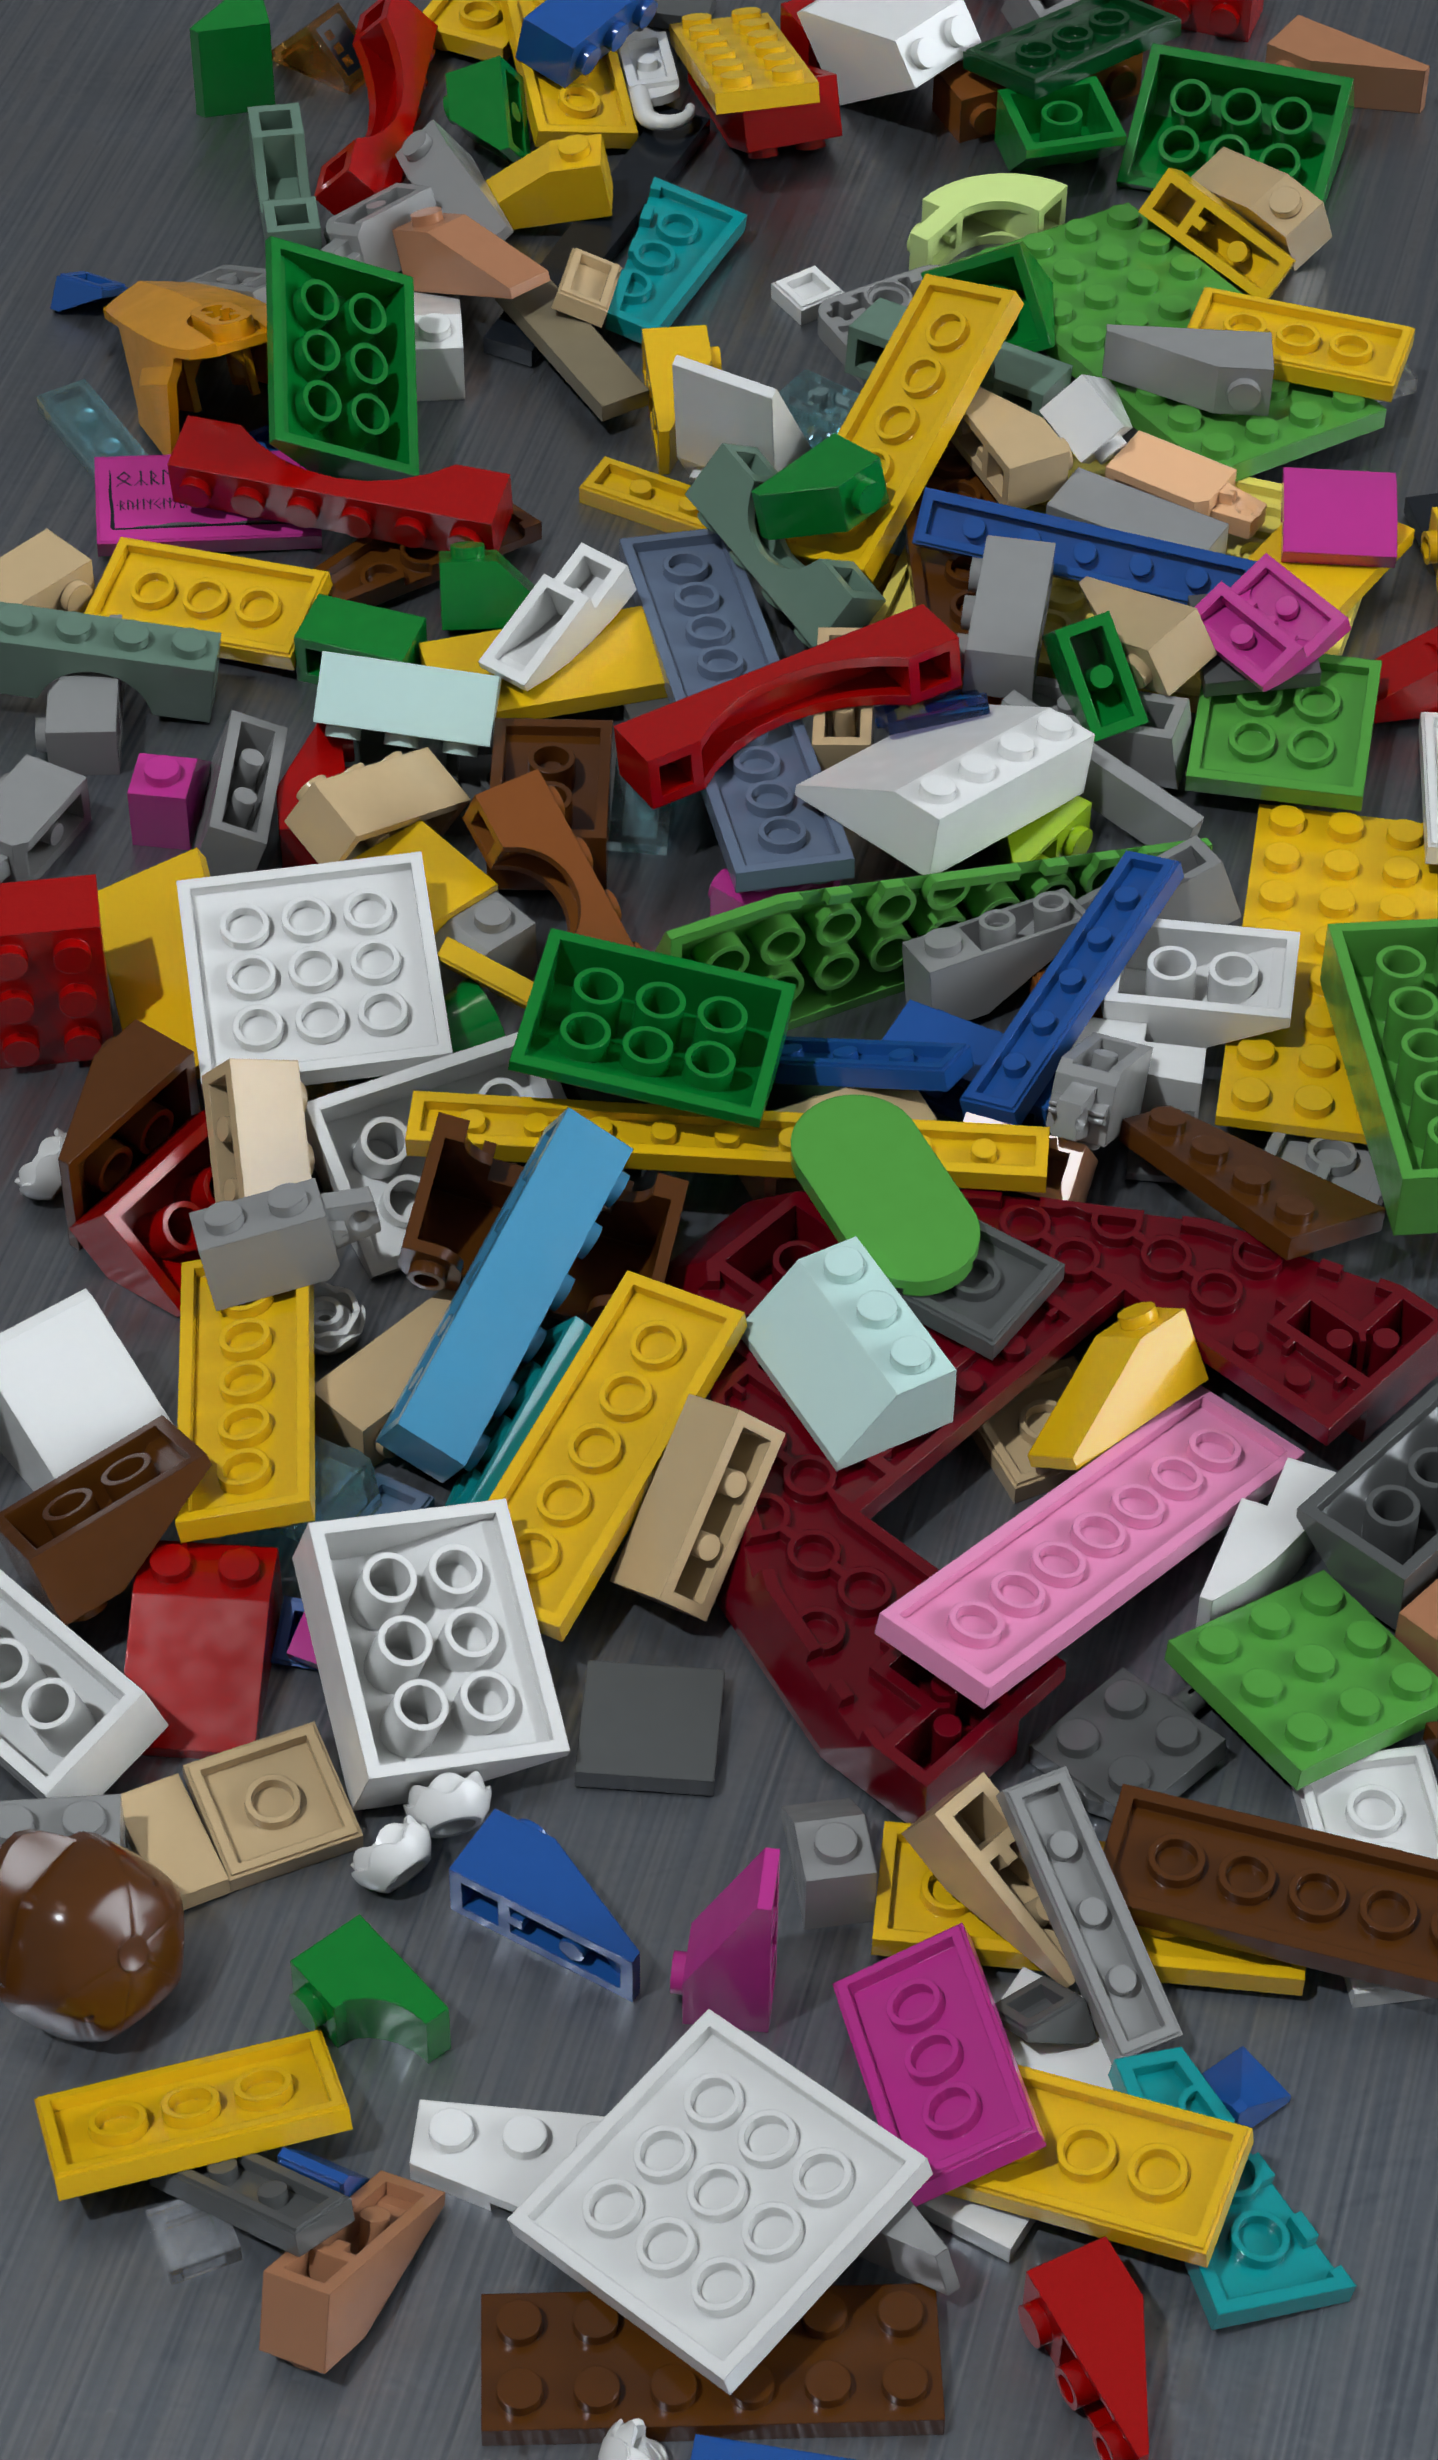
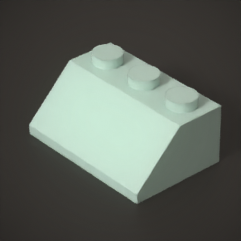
(406, 702)
(850, 1355)

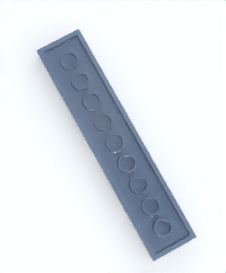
(707, 634)

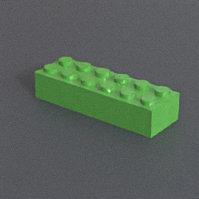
(1385, 1020)

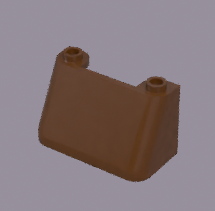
(465, 1192)

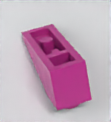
(734, 1950)

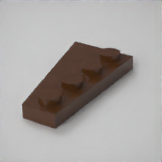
(382, 570)
(1254, 1189)

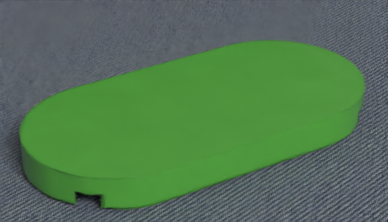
(888, 1188)

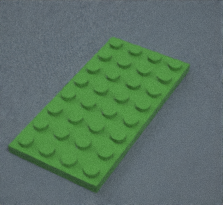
(1133, 273)

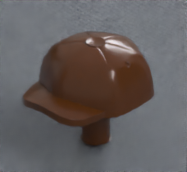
(85, 1934)

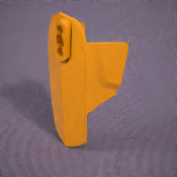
(167, 335)

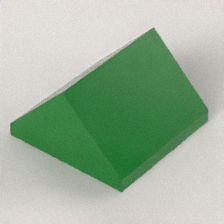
(232, 59)
(1017, 270)

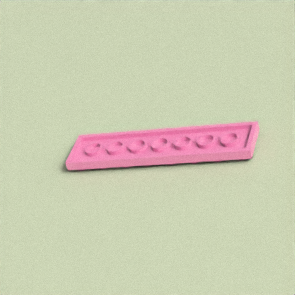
(1086, 1546)

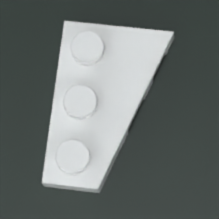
(491, 2151)

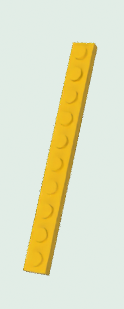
(684, 1141)

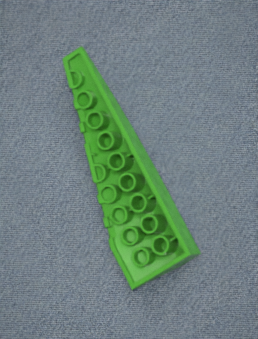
(848, 938)

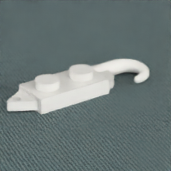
(652, 79)

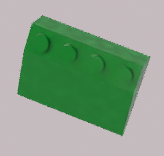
(1263, 110)
(341, 364)
(654, 1028)

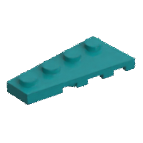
(670, 257)
(506, 1433)
(1265, 2252)

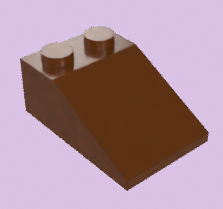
(574, 760)
(129, 1105)
(100, 1521)

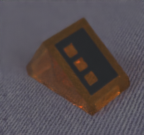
(324, 51)

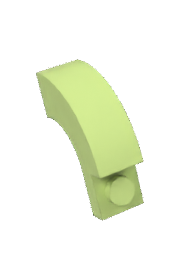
(984, 212)

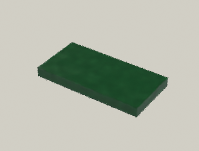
(1070, 45)

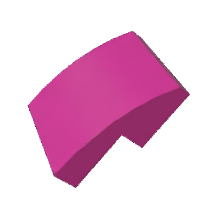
(1339, 517)
(1270, 623)

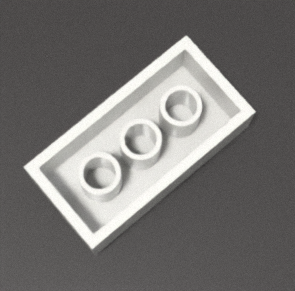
(64, 1708)

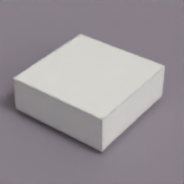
(803, 293)

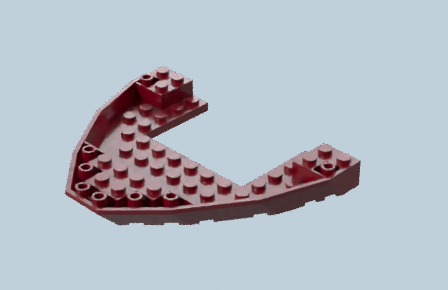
(820, 1571)

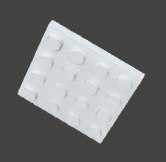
(316, 967)
(720, 2199)

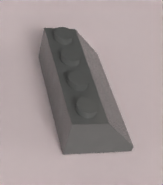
(1381, 1515)

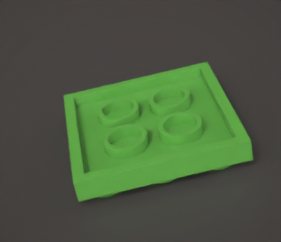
(1290, 742)
(1308, 1678)

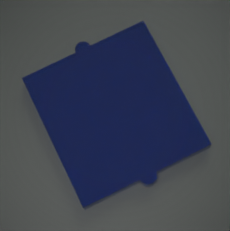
(934, 711)

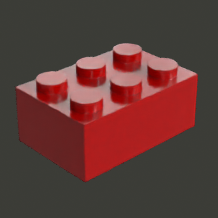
(52, 972)

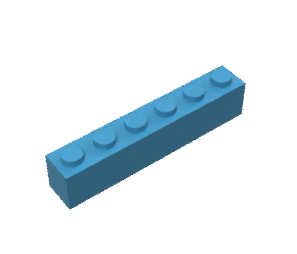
(506, 1296)

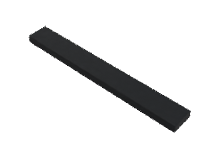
(652, 155)

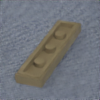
(577, 353)

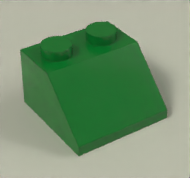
(1057, 128)

